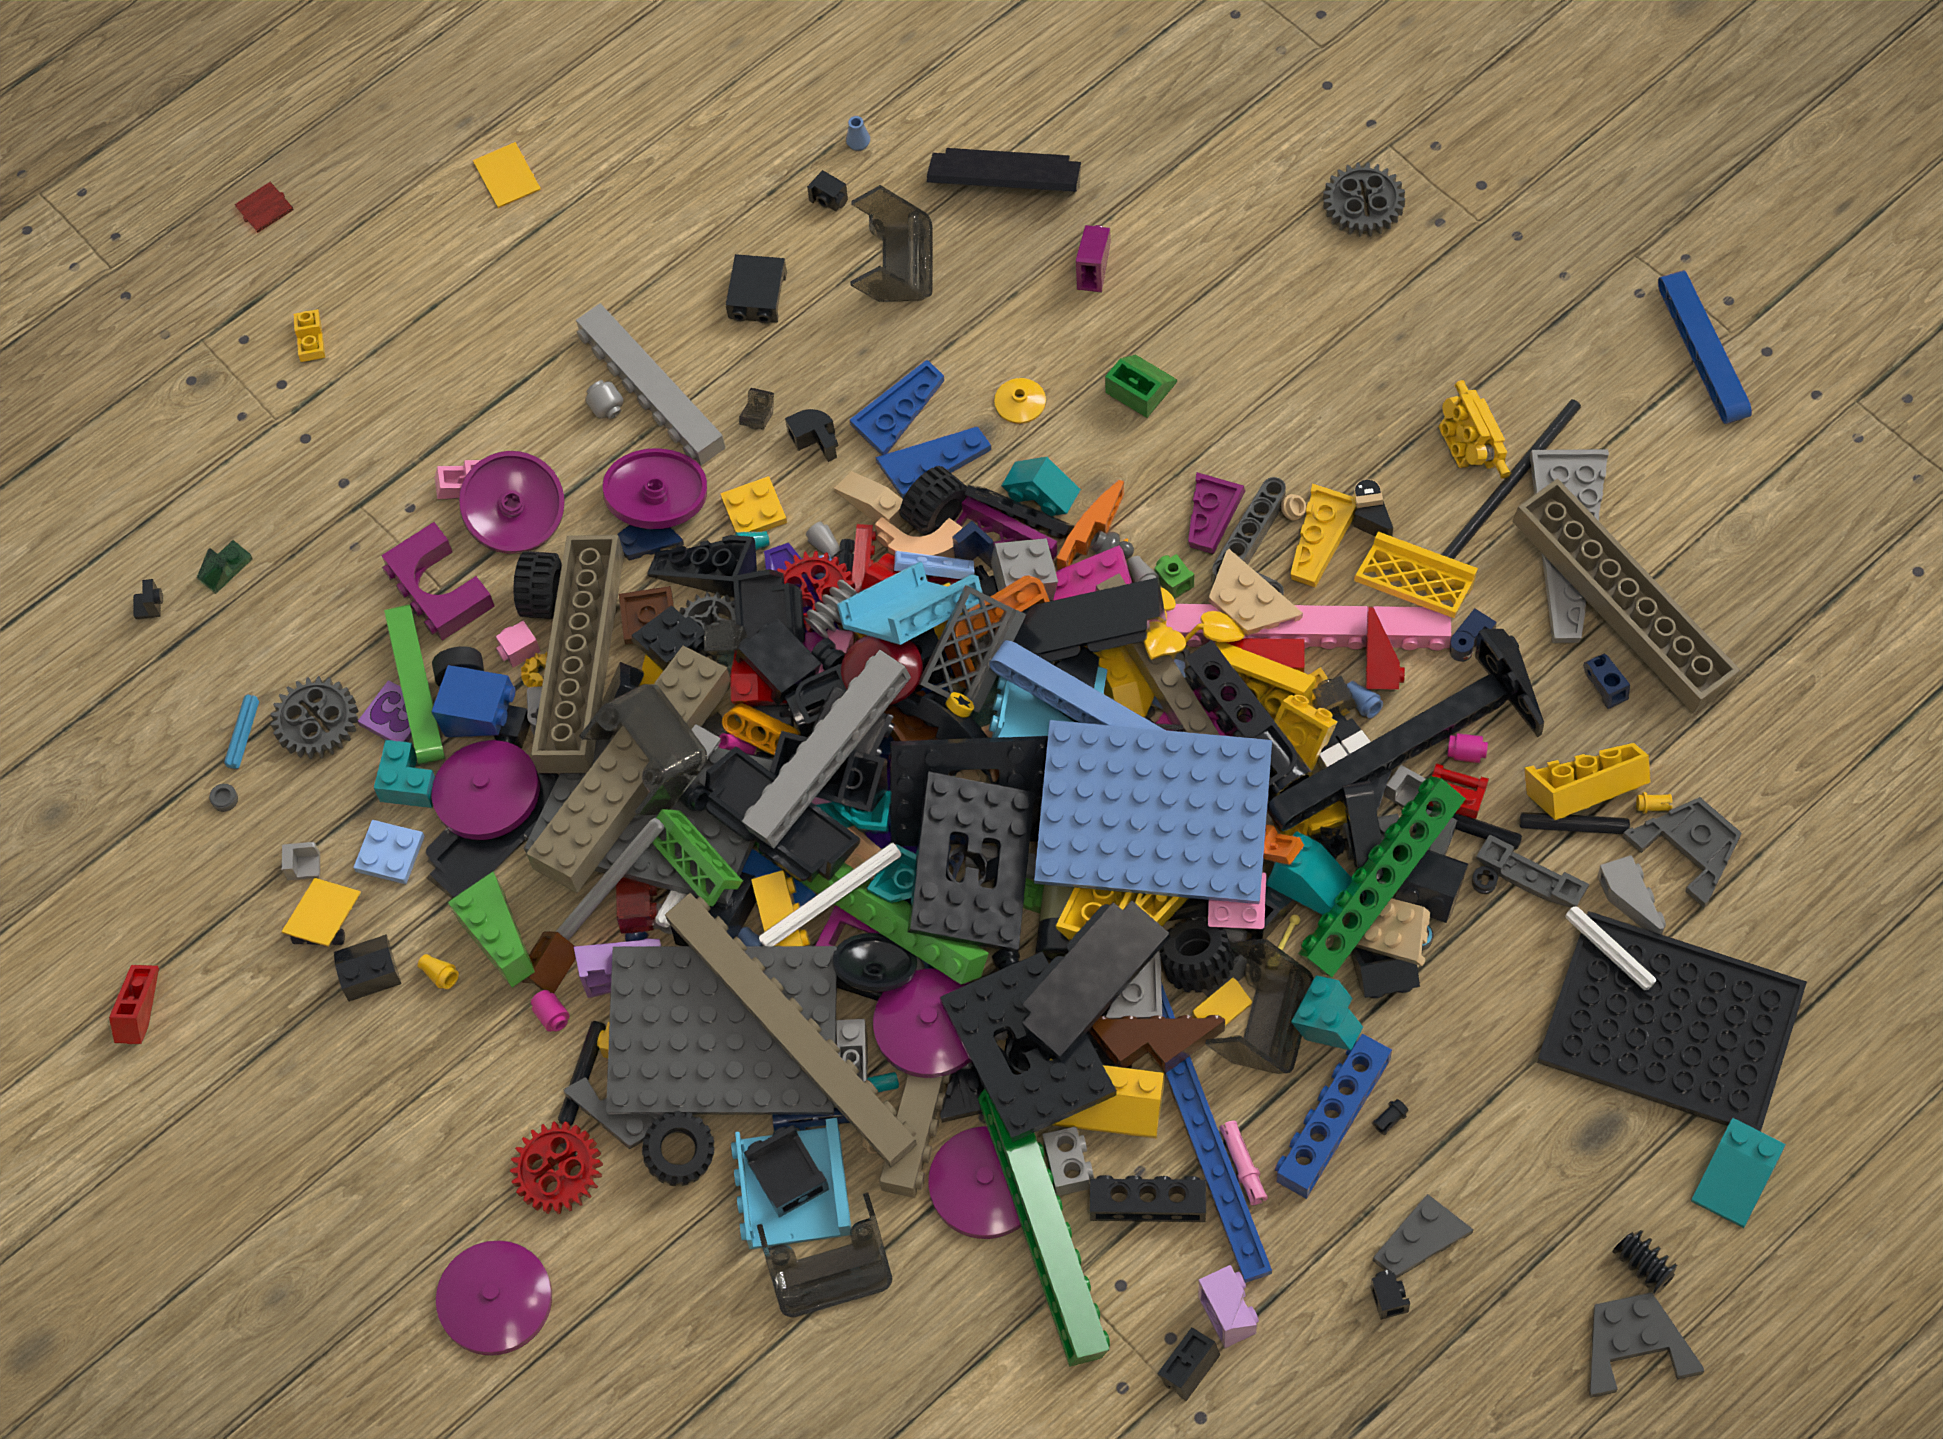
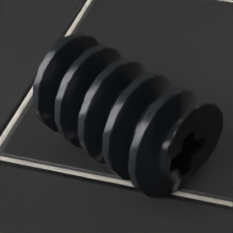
(1646, 1260)

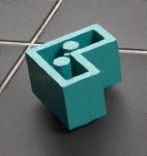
(1044, 483)
(399, 779)
(1325, 1015)

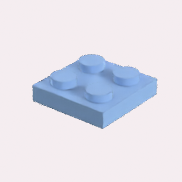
(389, 852)

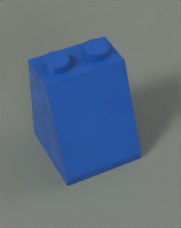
(472, 702)

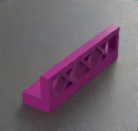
(1001, 524)

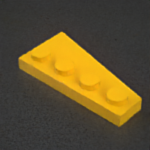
(1324, 526)

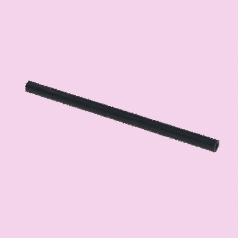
(1510, 482)

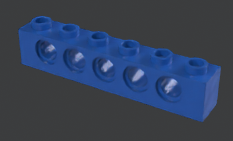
(1303, 1178)

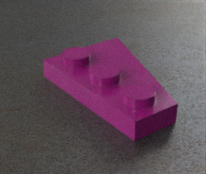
(1212, 511)

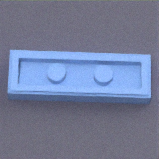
(935, 565)

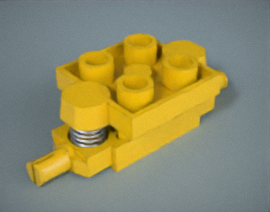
(1473, 431)

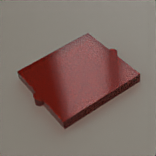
(264, 207)

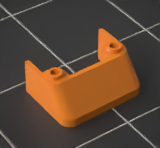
(1018, 595)

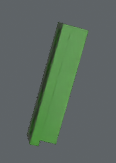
(695, 849)

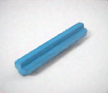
(241, 731)

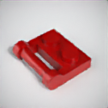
(1474, 799)

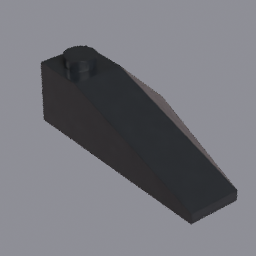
(708, 565)

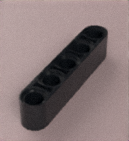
(1362, 824)

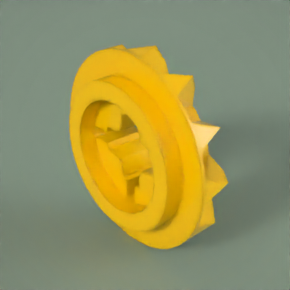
(529, 669)

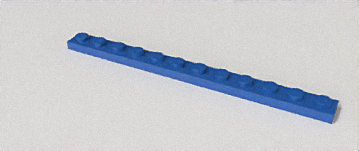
(1216, 1166)

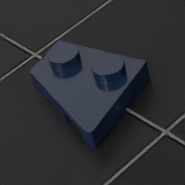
(644, 541)

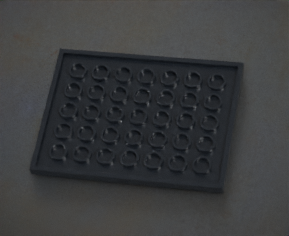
(1694, 1041)

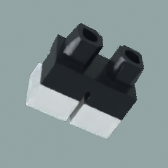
(1344, 740)

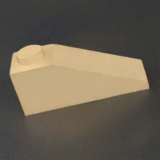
(871, 498)

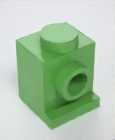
(1174, 582)

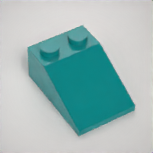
(1311, 878)
(1738, 1172)

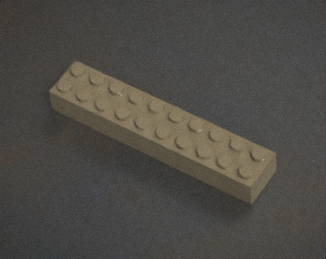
(1625, 595)
(577, 653)
(614, 785)

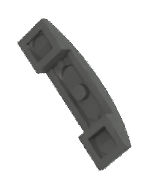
(1530, 876)

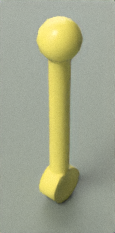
(1294, 920)

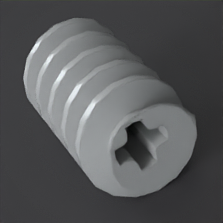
(828, 612)

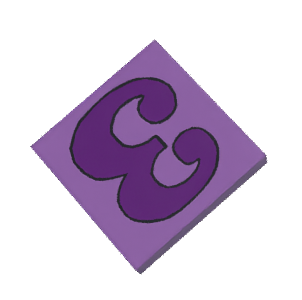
(387, 715)

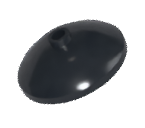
(873, 963)

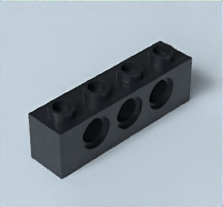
(1159, 1210)

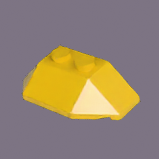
(1124, 680)

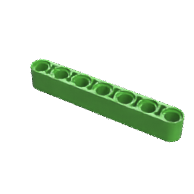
(414, 684)

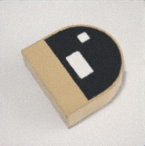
(1367, 493)

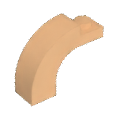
(937, 543)

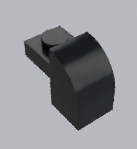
(813, 427)

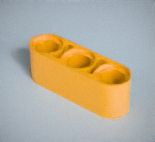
(748, 729)

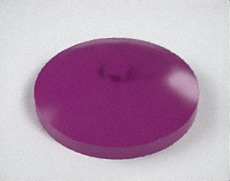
(655, 488)
(511, 502)
(485, 789)
(915, 1028)
(971, 1187)
(494, 1298)

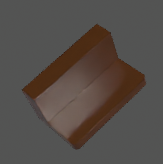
(551, 961)

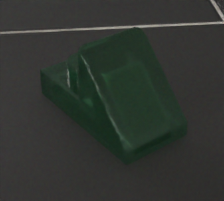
(222, 567)

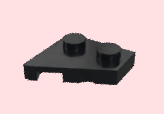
(962, 1094)

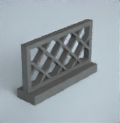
(983, 676)

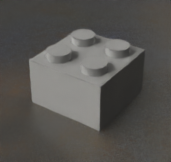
(1022, 558)

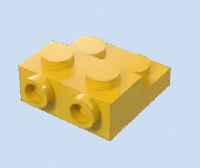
(1305, 727)

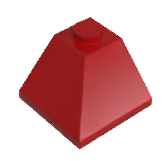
(749, 687)

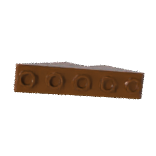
(1166, 1040)

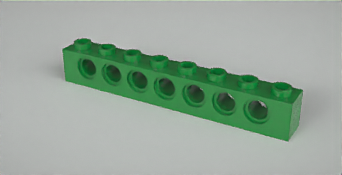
(1379, 893)

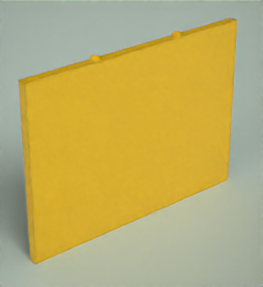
(506, 175)
(321, 912)

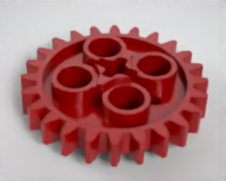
(811, 567)
(544, 1147)

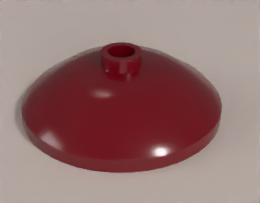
(868, 646)

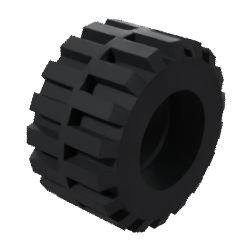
(933, 500)
(536, 584)
(1197, 956)
(678, 1123)

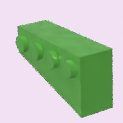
(491, 925)

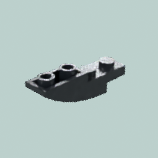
(935, 713)

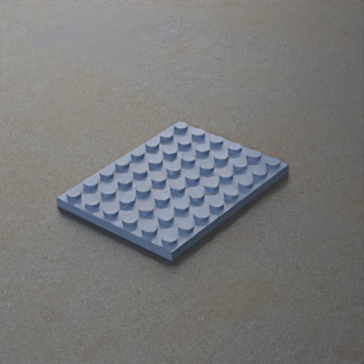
(1153, 812)

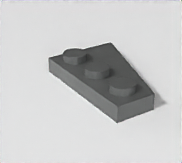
(1420, 1236)

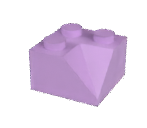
(1224, 1303)

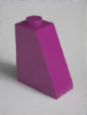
(1092, 258)

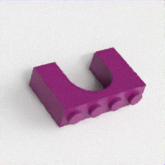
(443, 612)

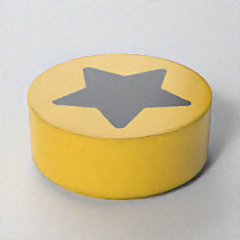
(960, 704)

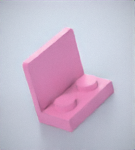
(1236, 914)

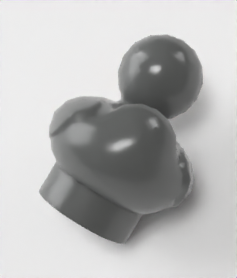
(1105, 541)

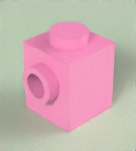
(516, 644)

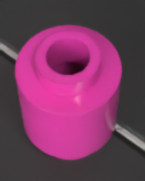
(1467, 748)
(549, 1011)

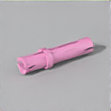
(1247, 1173)

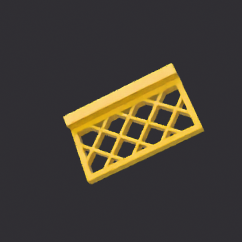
(1420, 564)

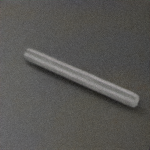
(611, 878)

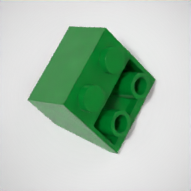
(1138, 384)

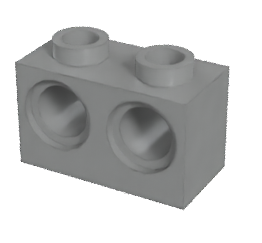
(1061, 1161)

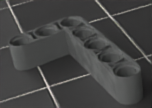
(1257, 525)

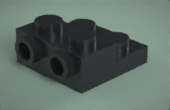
(667, 634)

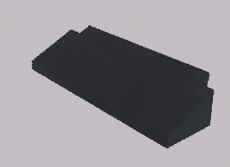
(1005, 169)
(760, 600)
(1092, 619)
(809, 847)
(465, 861)
(1090, 976)

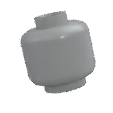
(604, 399)

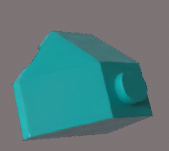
(865, 821)
(895, 880)

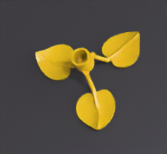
(1166, 641)

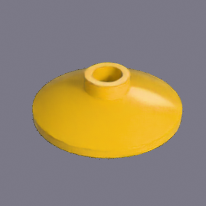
(1020, 409)

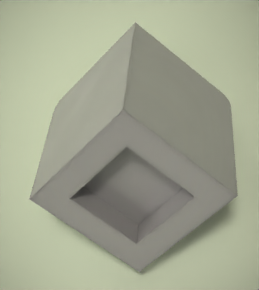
(1403, 786)
(301, 861)

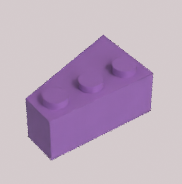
(595, 964)

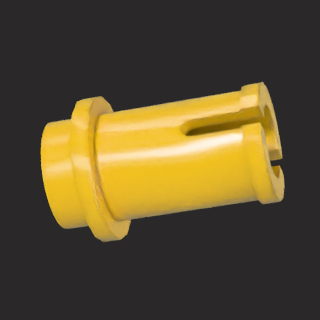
(1653, 802)

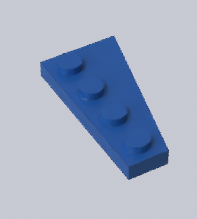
(893, 411)
(950, 451)

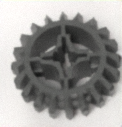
(706, 611)

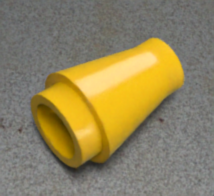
(439, 972)

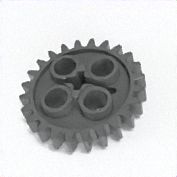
(1342, 202)
(295, 732)

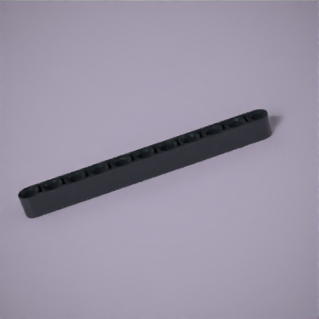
(1387, 751)

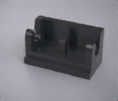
(1189, 1363)

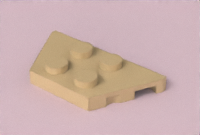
(1249, 597)
(1398, 932)

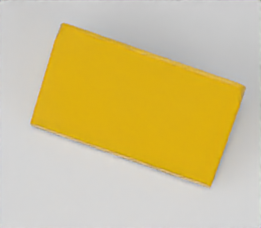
(1226, 1002)

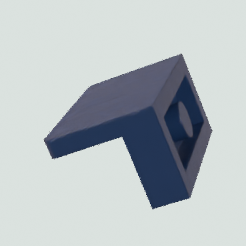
(973, 543)

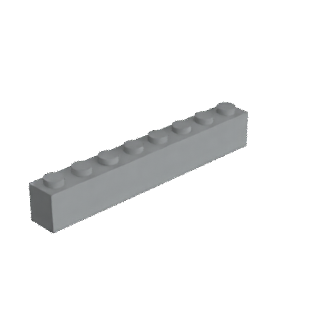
(650, 384)
(826, 748)

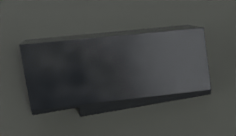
(856, 783)

